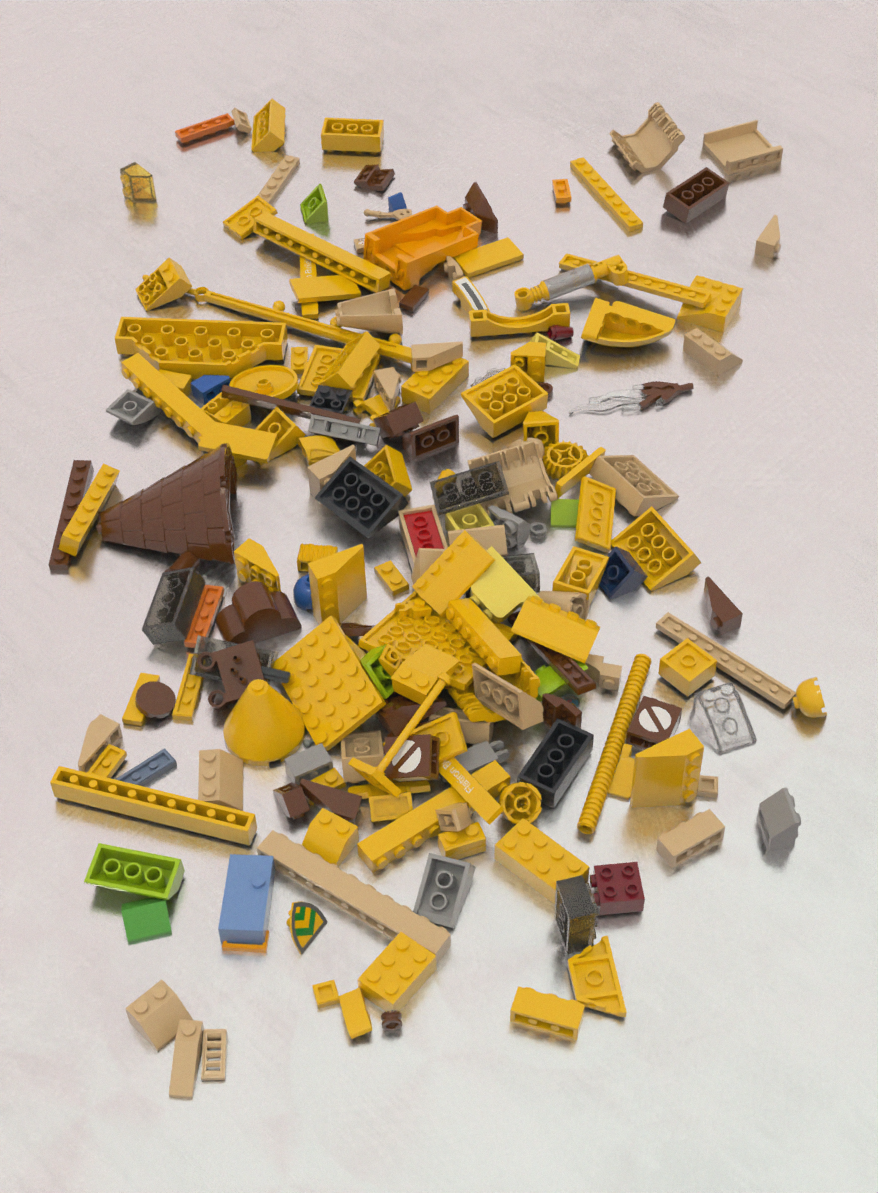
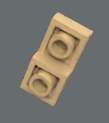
(452, 268)

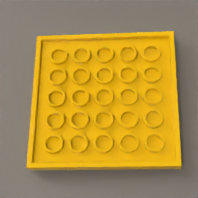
(411, 633)

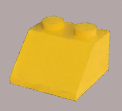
(331, 837)

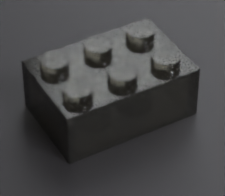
(575, 914)

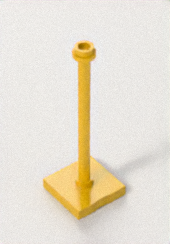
(376, 775)

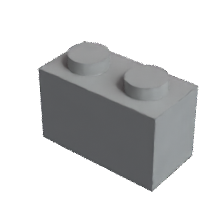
(308, 764)

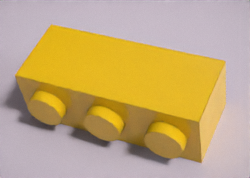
(547, 1012)

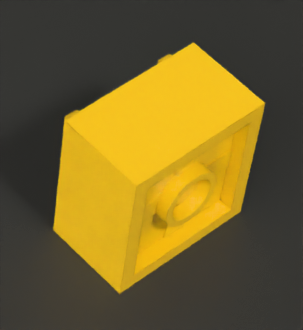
(687, 667)

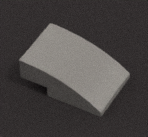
(134, 407)

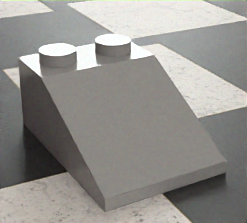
(443, 889)

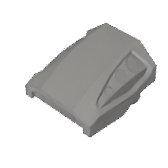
(515, 528)

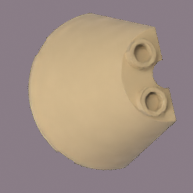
(372, 313)

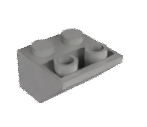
(779, 820)

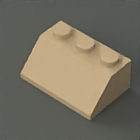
(709, 352)
(487, 536)
(220, 778)

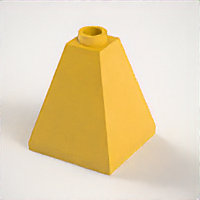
(541, 426)

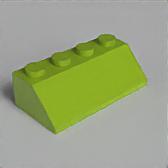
(135, 871)

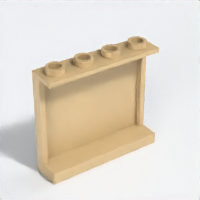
(741, 148)

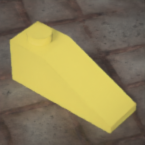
(557, 354)

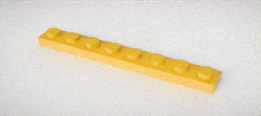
(606, 194)

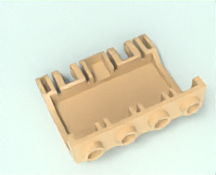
(652, 142)
(523, 475)

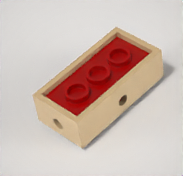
(420, 529)

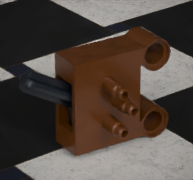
(238, 668)

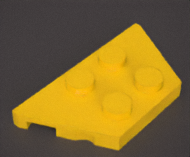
(596, 979)

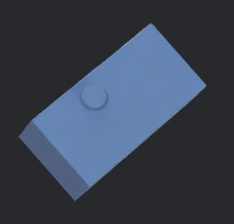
(247, 899)

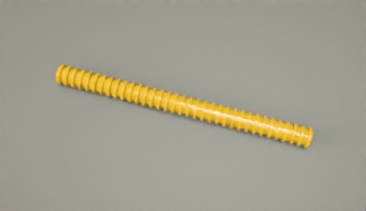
(614, 745)

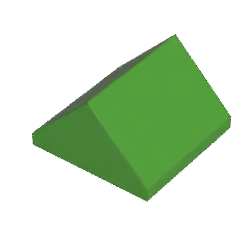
(146, 919)

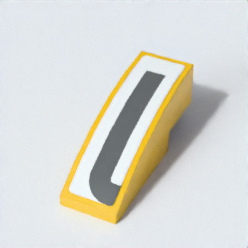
(468, 294)

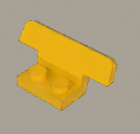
(385, 806)

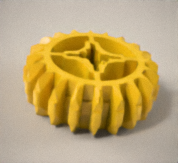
(562, 458)

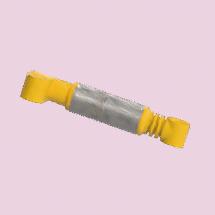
(568, 282)

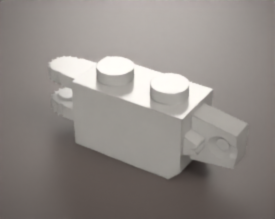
(481, 755)

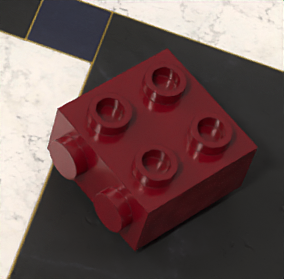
(617, 888)

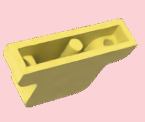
(500, 589)

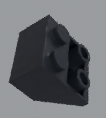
(333, 399)

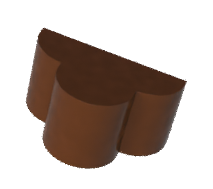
(256, 615)

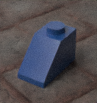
(208, 387)

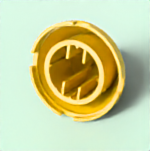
(263, 726)

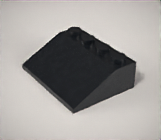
(361, 498)

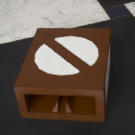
(653, 723)
(415, 760)

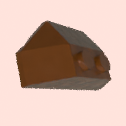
(478, 206)

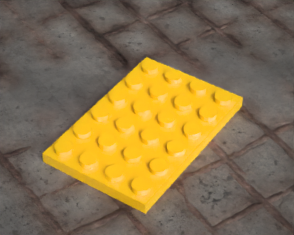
(329, 684)

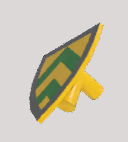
(304, 924)

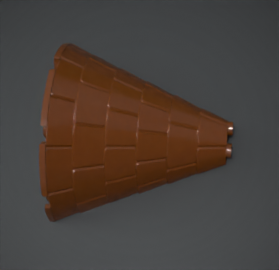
(180, 511)

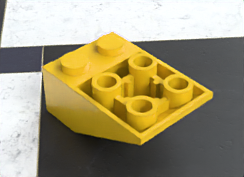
(163, 285)
(255, 565)

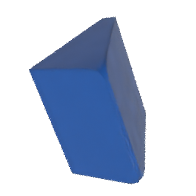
(396, 202)

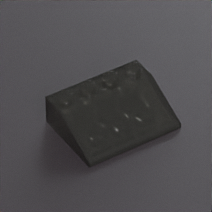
(469, 488)

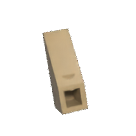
(430, 356)

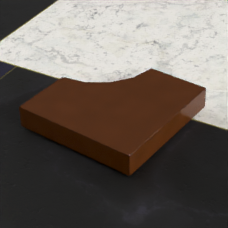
(355, 629)

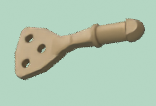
(398, 214)

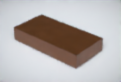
(413, 298)

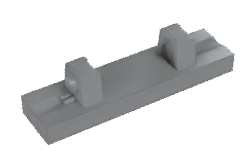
(344, 430)

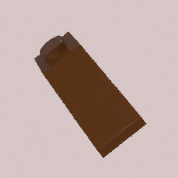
(722, 611)
(334, 800)

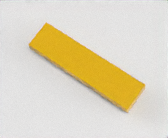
(578, 472)
(188, 694)

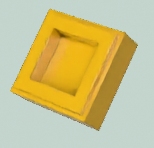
(326, 994)

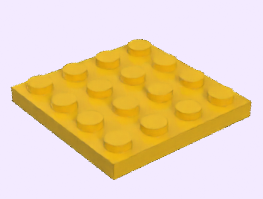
(320, 362)

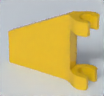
(374, 406)
(622, 779)

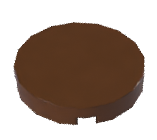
(155, 699)

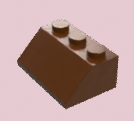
(431, 437)

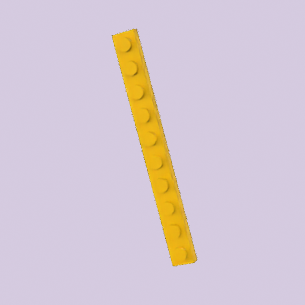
(648, 284)

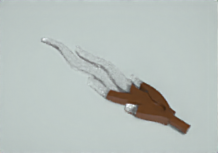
(636, 399)

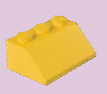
(391, 468)

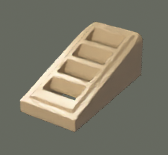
(214, 1039)

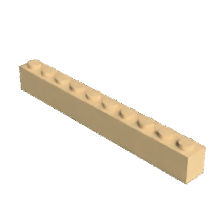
(352, 895)

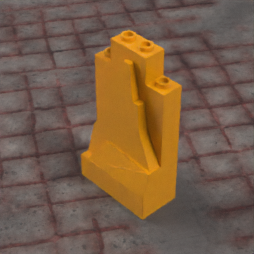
(421, 242)

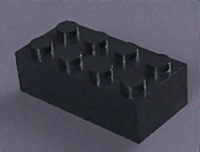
(557, 761)

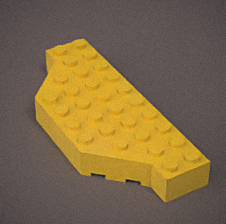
(201, 345)

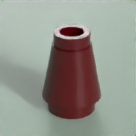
(559, 332)

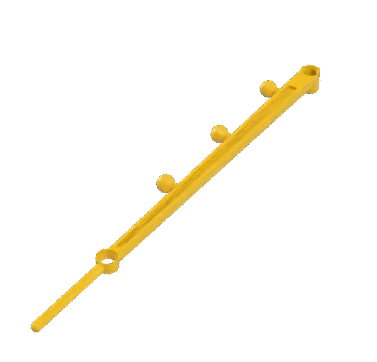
(388, 348)

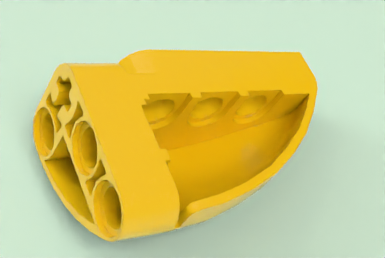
(624, 325)

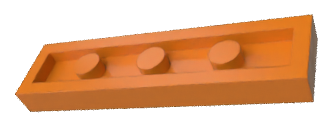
(203, 128)
(204, 614)

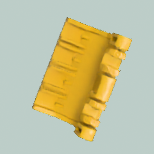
(475, 711)

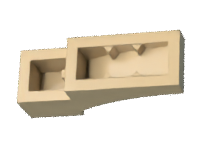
(603, 673)

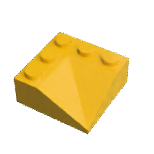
(720, 308)

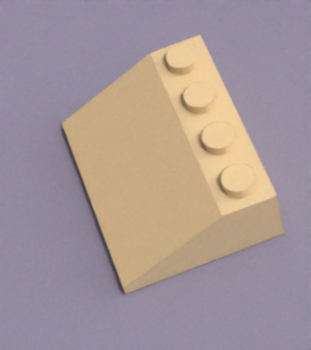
(634, 483)

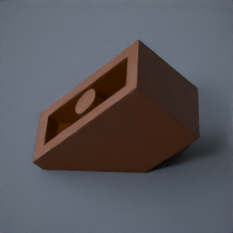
(292, 800)

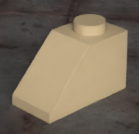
(454, 817)

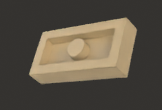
(241, 120)

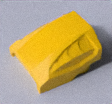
(317, 447)

